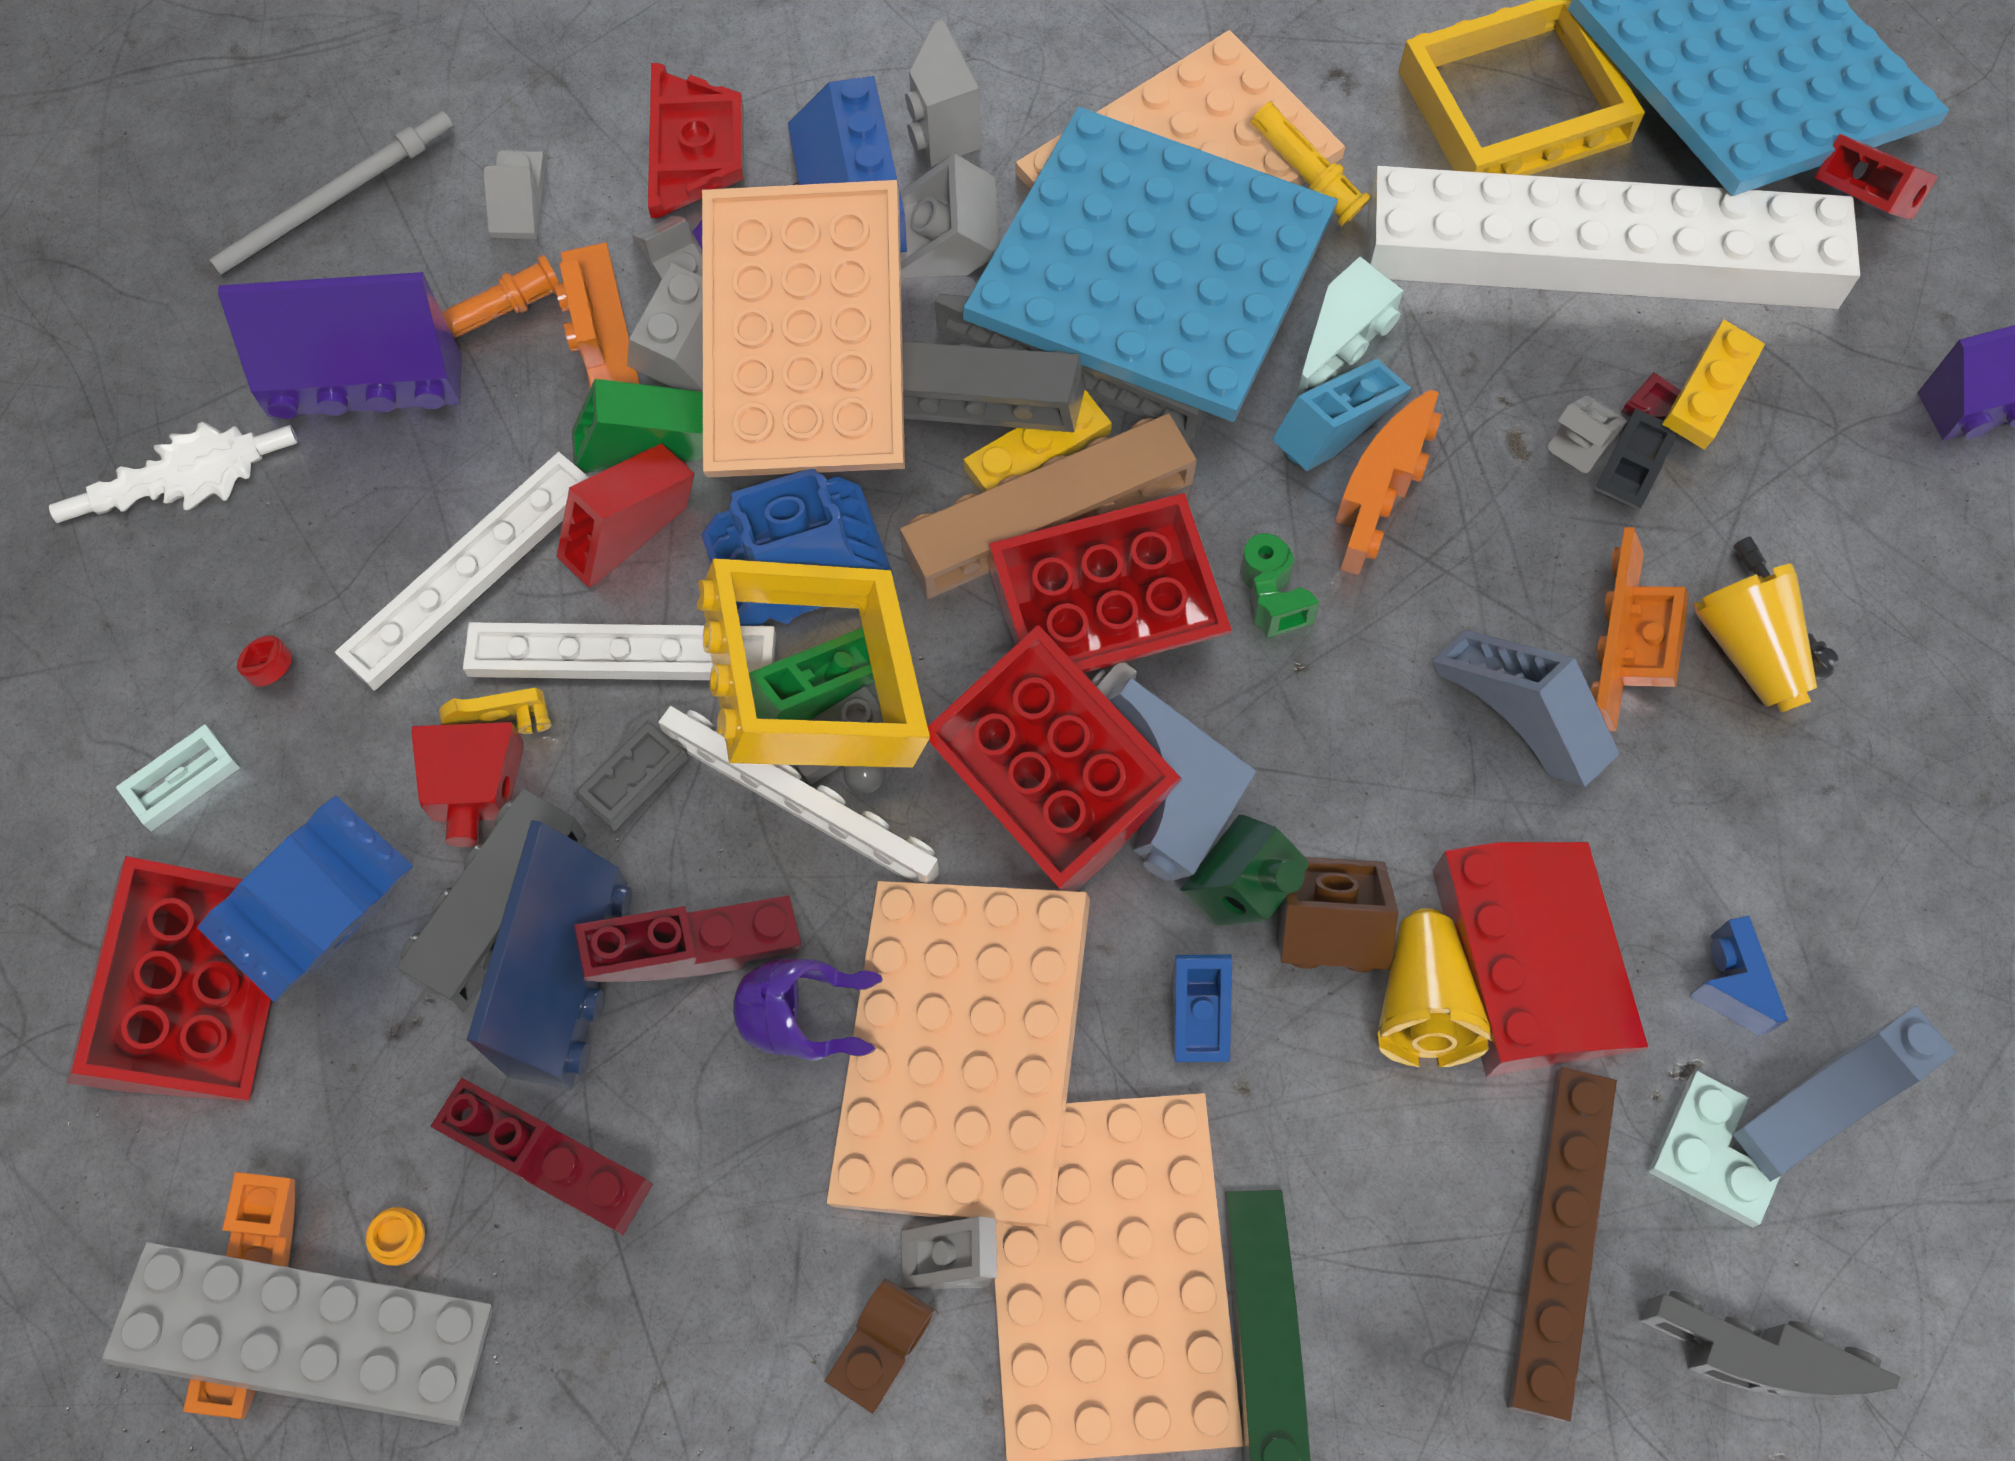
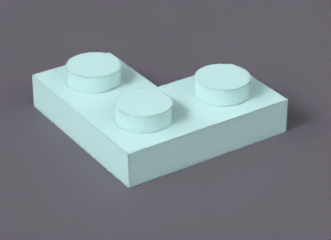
(1697, 1153)

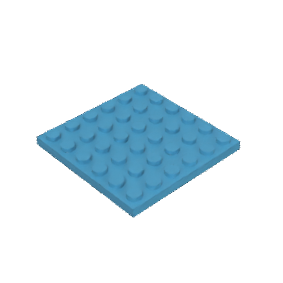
(1762, 80)
(1152, 262)

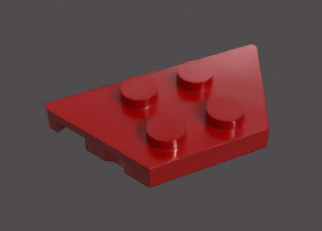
(691, 140)

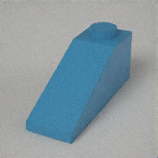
(1338, 412)

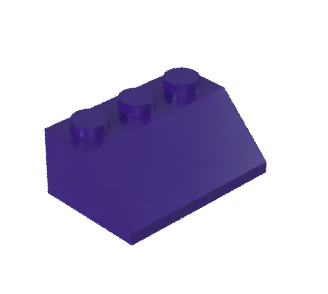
(1973, 386)

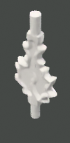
(188, 469)

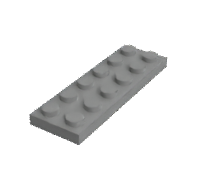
(299, 1334)

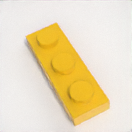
(1713, 384)
(1030, 449)

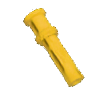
(1309, 163)

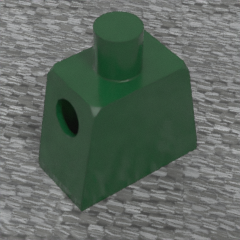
(1246, 874)

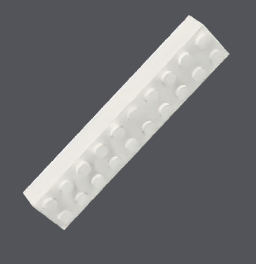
(1612, 237)

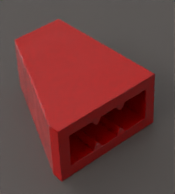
(620, 511)

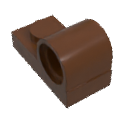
(881, 1345)

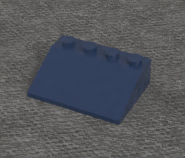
(534, 991)

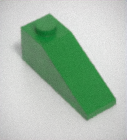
(812, 679)

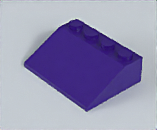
(343, 344)

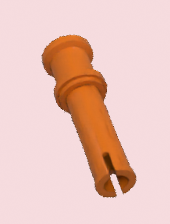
(511, 294)

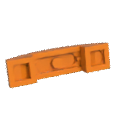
(261, 1231)

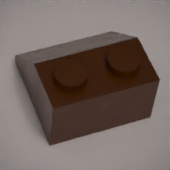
(1339, 917)

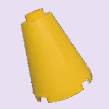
(1764, 635)
(1431, 996)

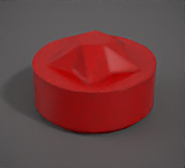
(264, 661)

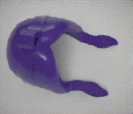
(768, 1008)

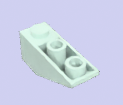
(1352, 313)

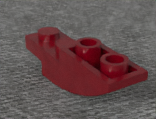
(684, 943)
(542, 1156)

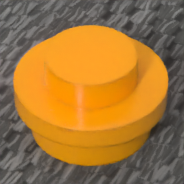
(395, 1236)

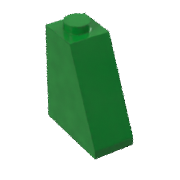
(631, 418)

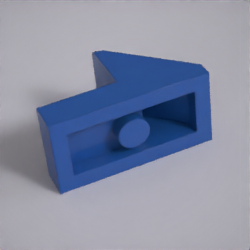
(1748, 989)
(1202, 1007)

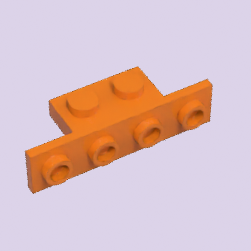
(596, 313)
(1642, 632)

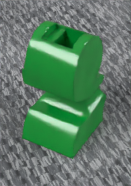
(1267, 570)

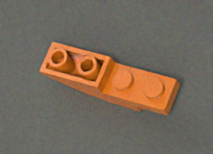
(1385, 473)

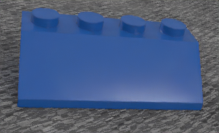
(844, 138)

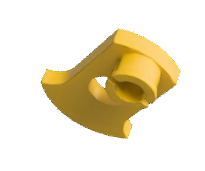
(499, 708)

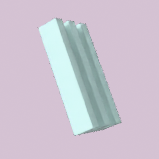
(183, 784)

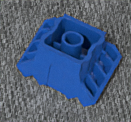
(795, 522)
(306, 899)

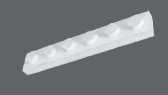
(461, 574)
(601, 651)
(820, 807)

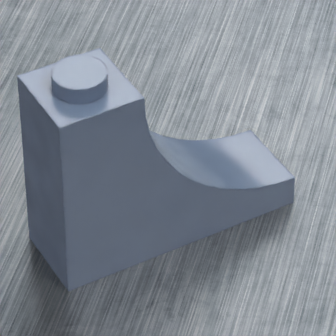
(1541, 699)
(1211, 784)
(1844, 1092)

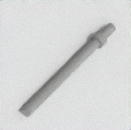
(407, 143)

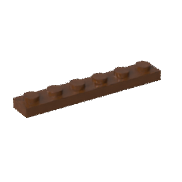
(1562, 1246)

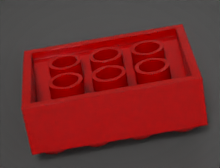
(1111, 584)
(1053, 760)
(1540, 953)
(165, 1000)

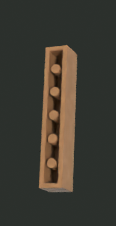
(1104, 477)

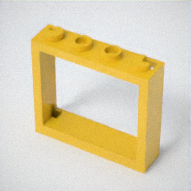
(1535, 150)
(806, 742)

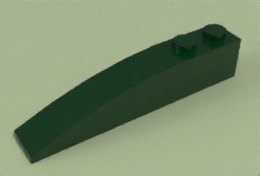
(1266, 1329)

